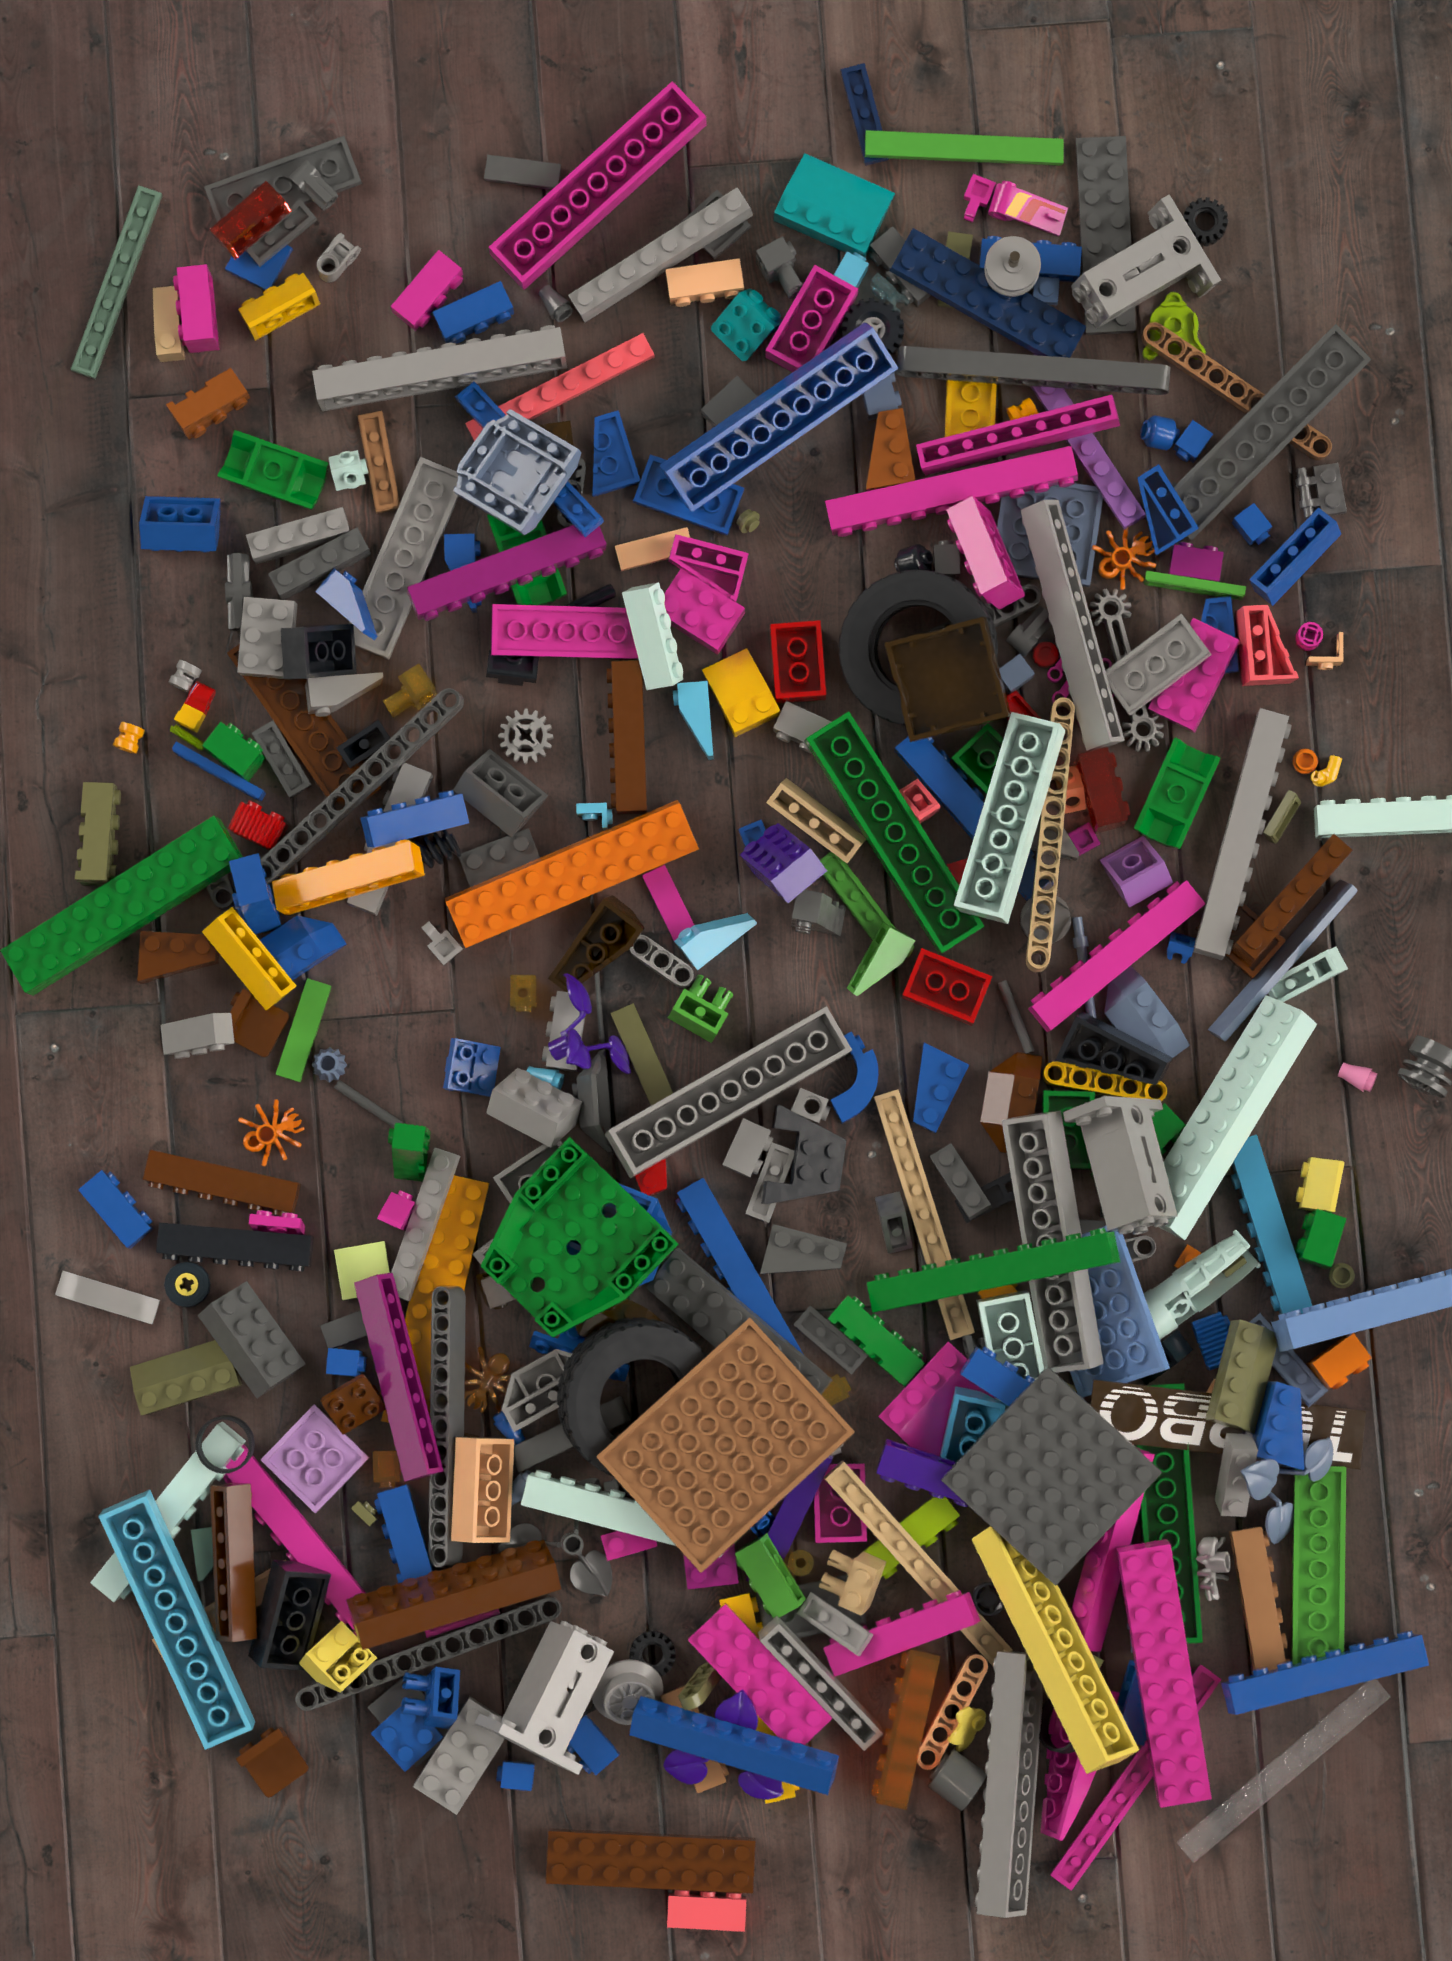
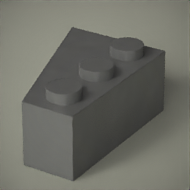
(816, 913)
(801, 1252)

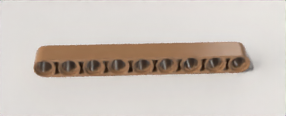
(1228, 380)

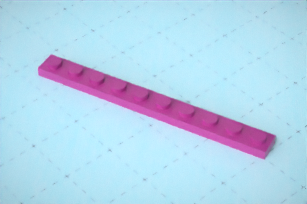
(1119, 1799)

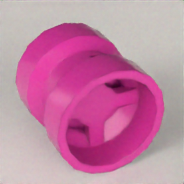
(1305, 639)

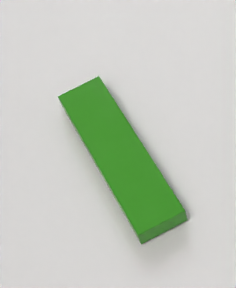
(1194, 585)
(853, 894)
(303, 1030)

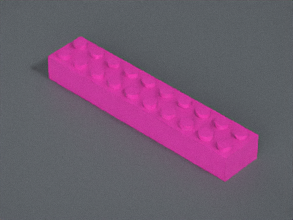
(598, 185)
(1163, 1673)

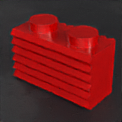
(258, 826)

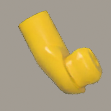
(1327, 775)

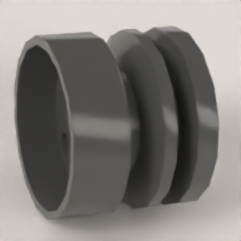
(1429, 1069)

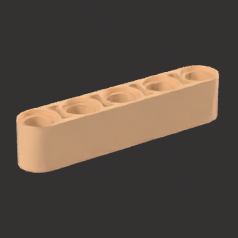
(951, 1697)

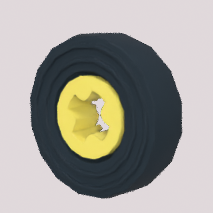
(181, 1296)

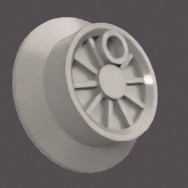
(622, 1687)

